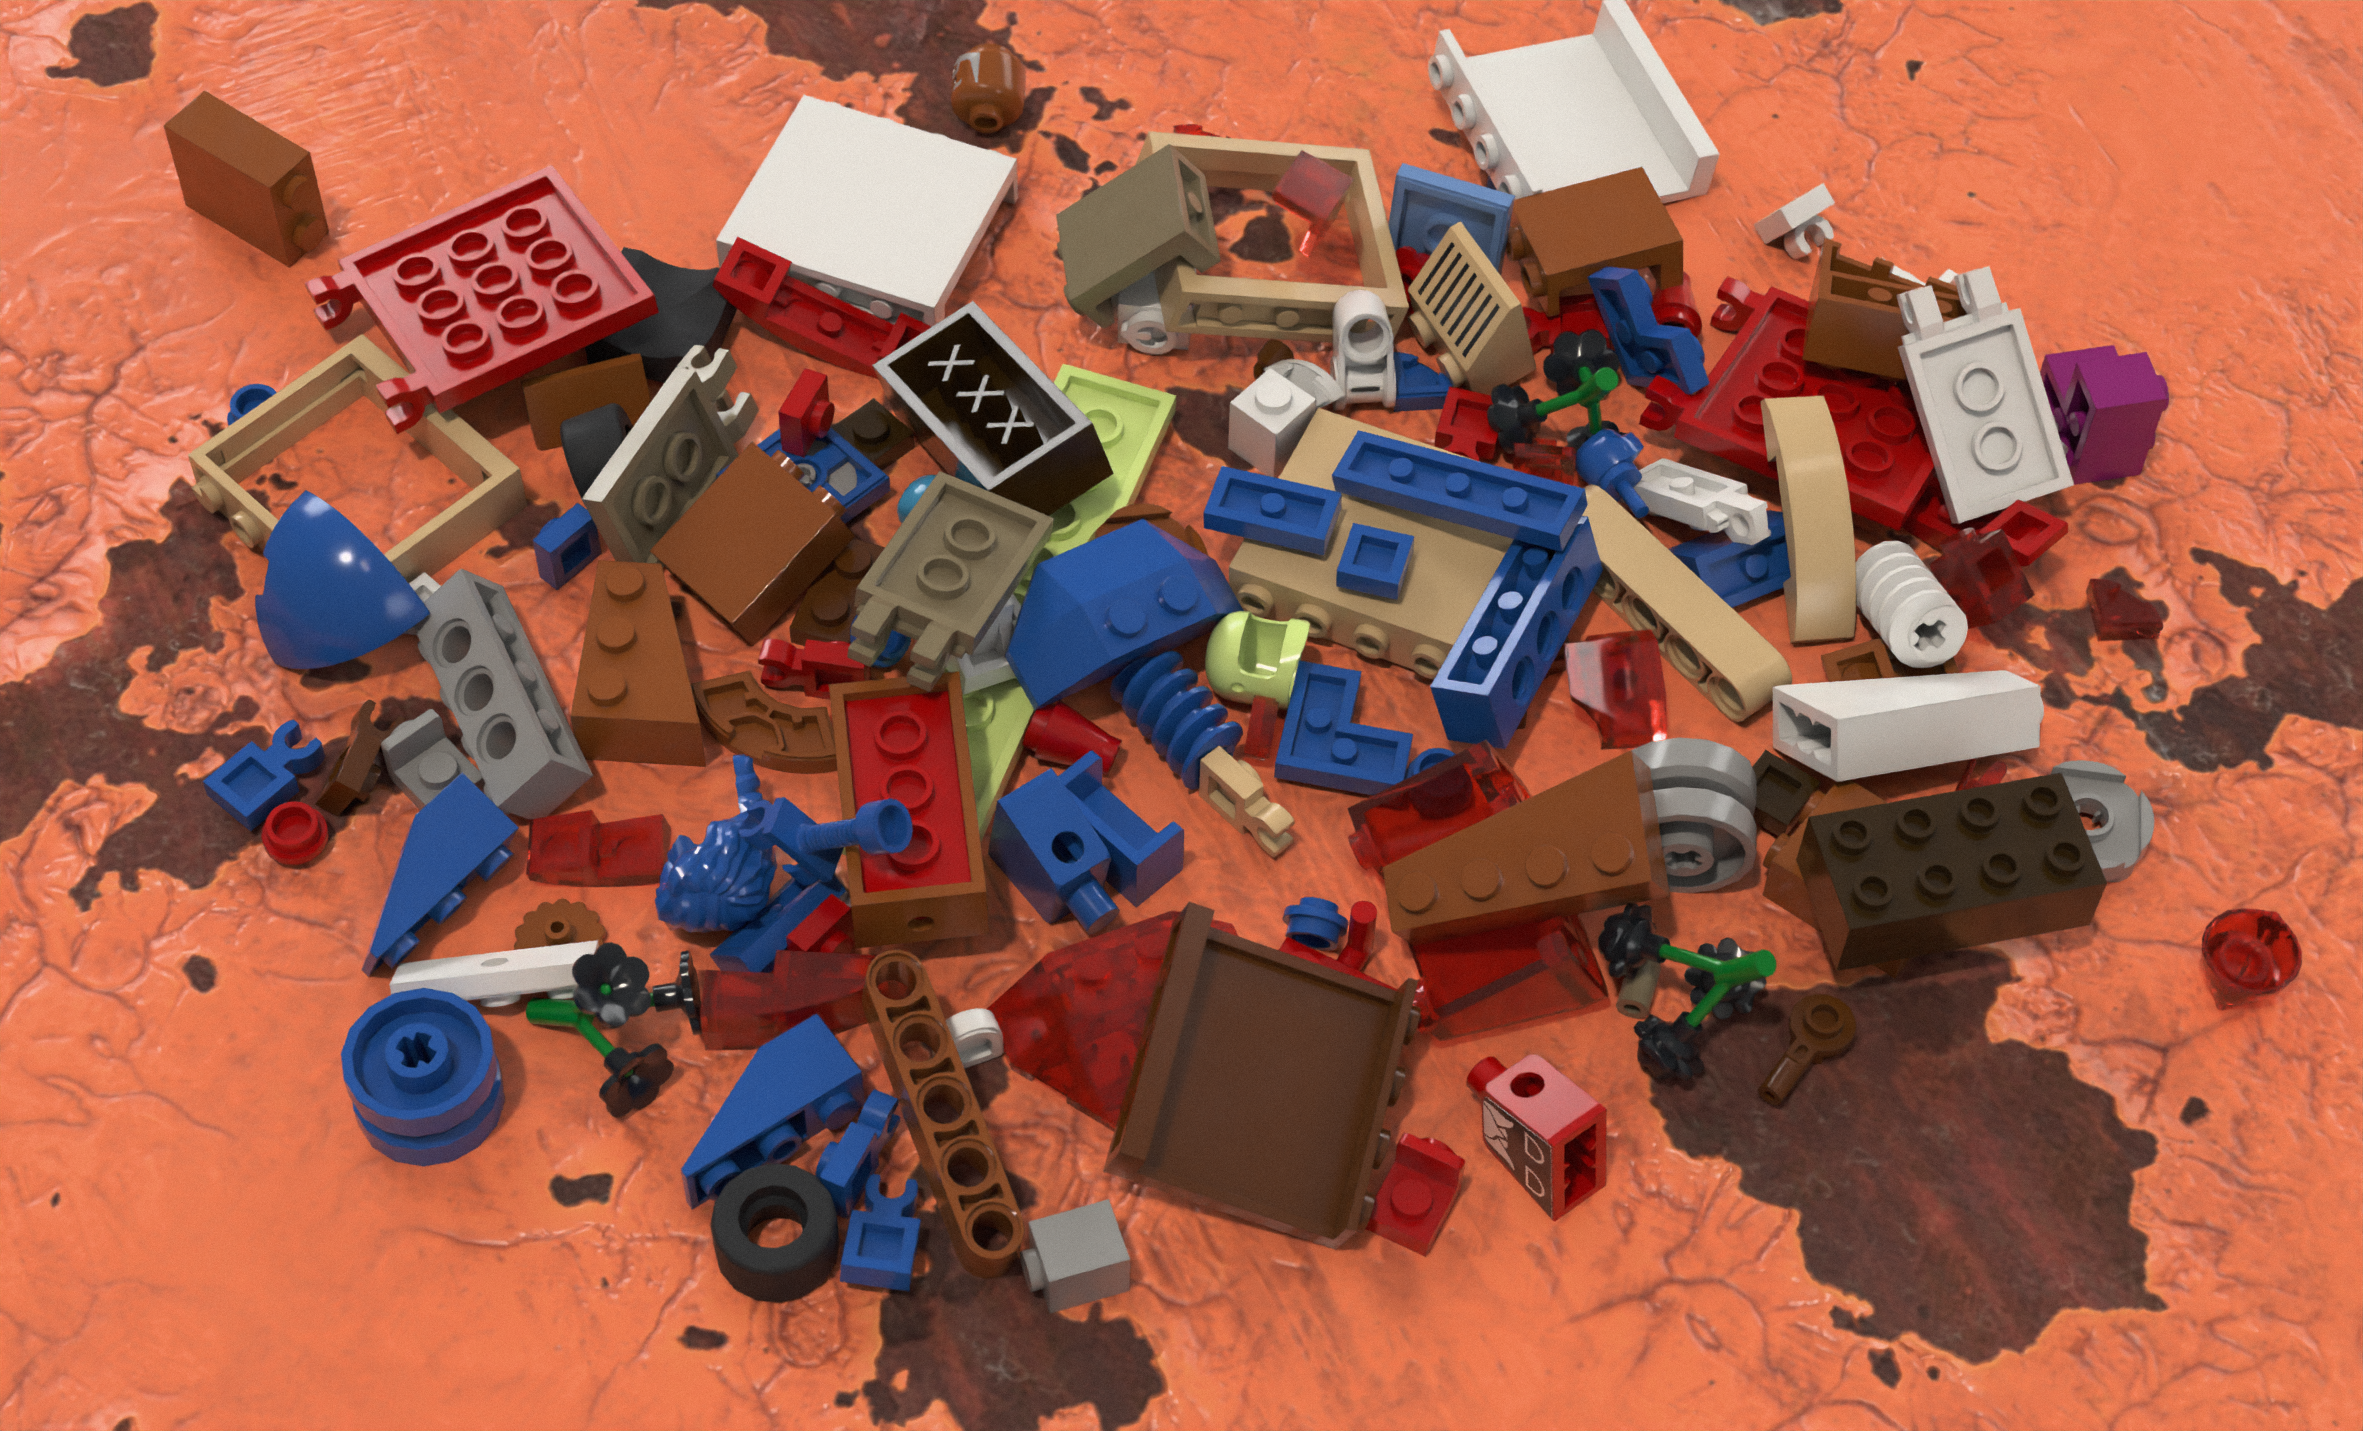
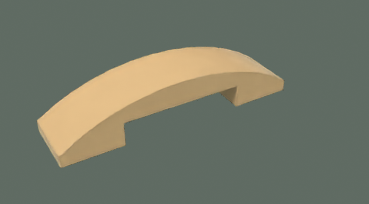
(1815, 517)

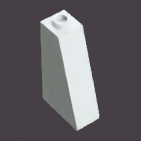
(1905, 721)

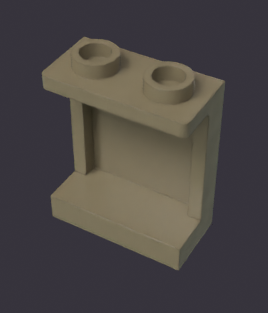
(1133, 229)

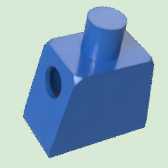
(1052, 853)

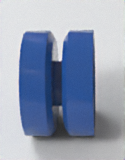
(423, 1076)

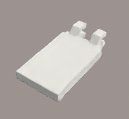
(1980, 400)

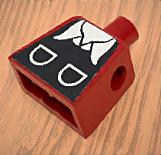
(1542, 1130)

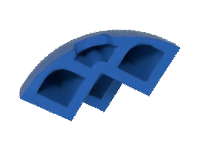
(329, 590)

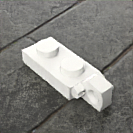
(1703, 501)

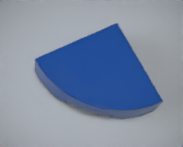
(1418, 385)

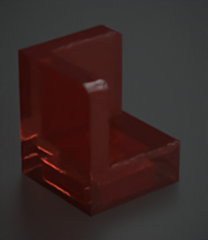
(1313, 194)

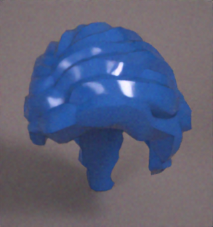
(723, 877)

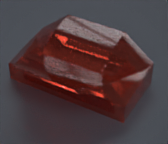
(1619, 686)

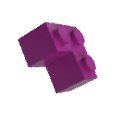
(2104, 410)

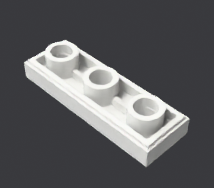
(497, 976)

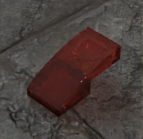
(587, 853)

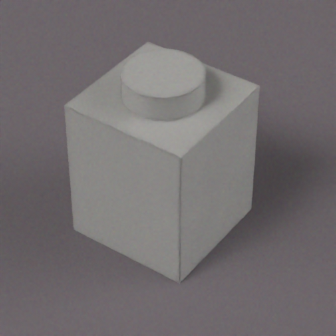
(1076, 1257)

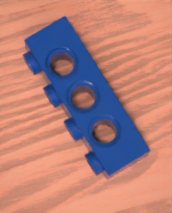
(1514, 637)

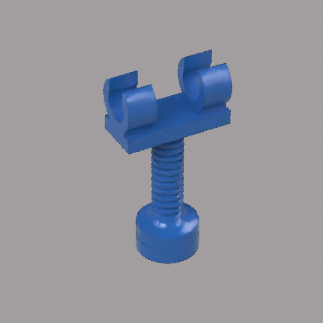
(878, 828)

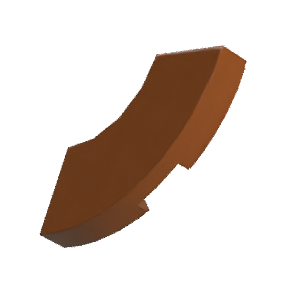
(764, 729)

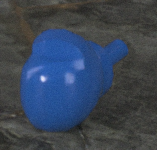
(1608, 463)

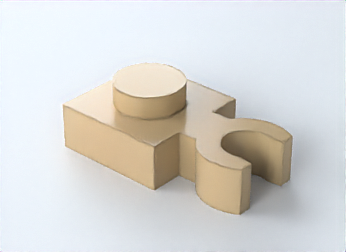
(1237, 795)

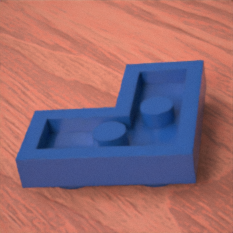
(1638, 340)
(1326, 747)

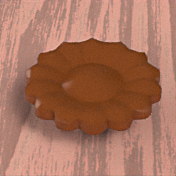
(559, 925)

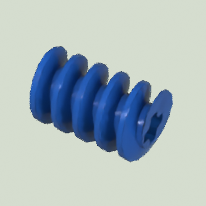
(1174, 712)

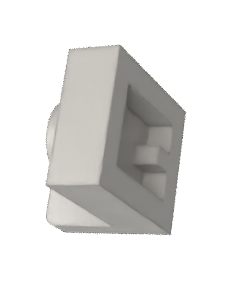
(424, 759)

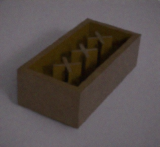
(992, 413)
(1950, 871)

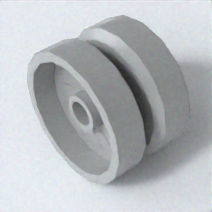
(1702, 811)

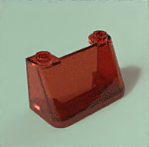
(1491, 975)

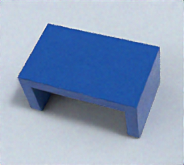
(1139, 855)

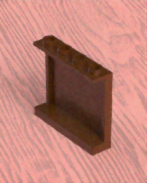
(1262, 1083)

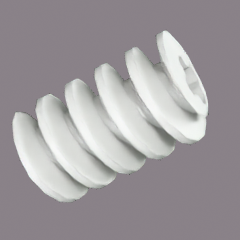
(1908, 605)

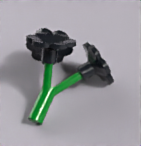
(1583, 376)
(613, 991)

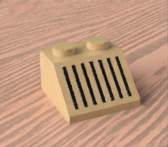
(1469, 316)

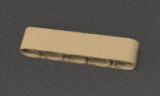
(1691, 622)

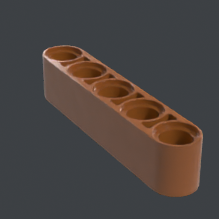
(939, 1144)

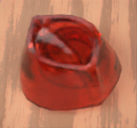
(2248, 956)

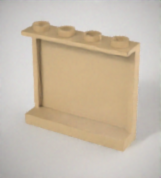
(1439, 590)

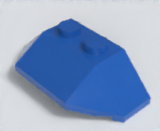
(1112, 605)

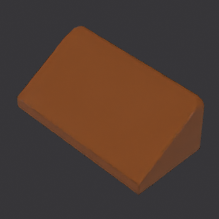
(581, 389)

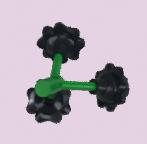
(1722, 977)

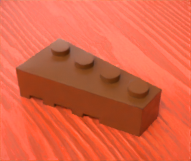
(1552, 855)

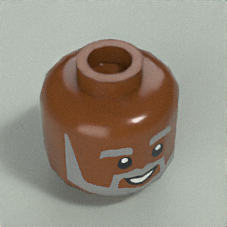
(988, 86)

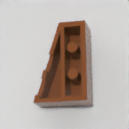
(1857, 315)
(632, 674)

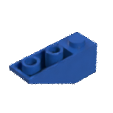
(443, 851)
(781, 1100)

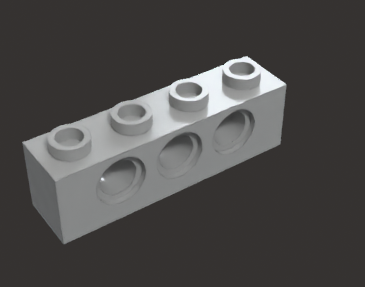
(500, 697)

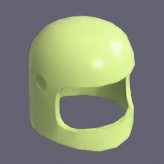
(1255, 657)

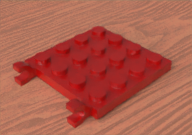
(487, 293)
(1873, 417)

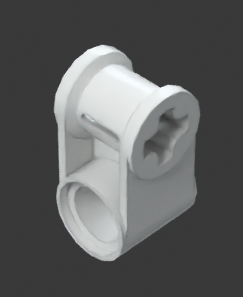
(1363, 361)

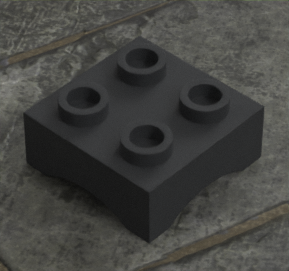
(687, 316)

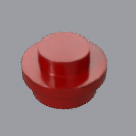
(294, 833)

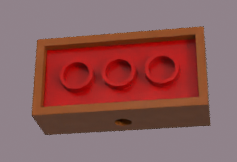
(913, 750)

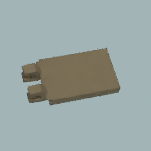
(670, 455)
(946, 575)

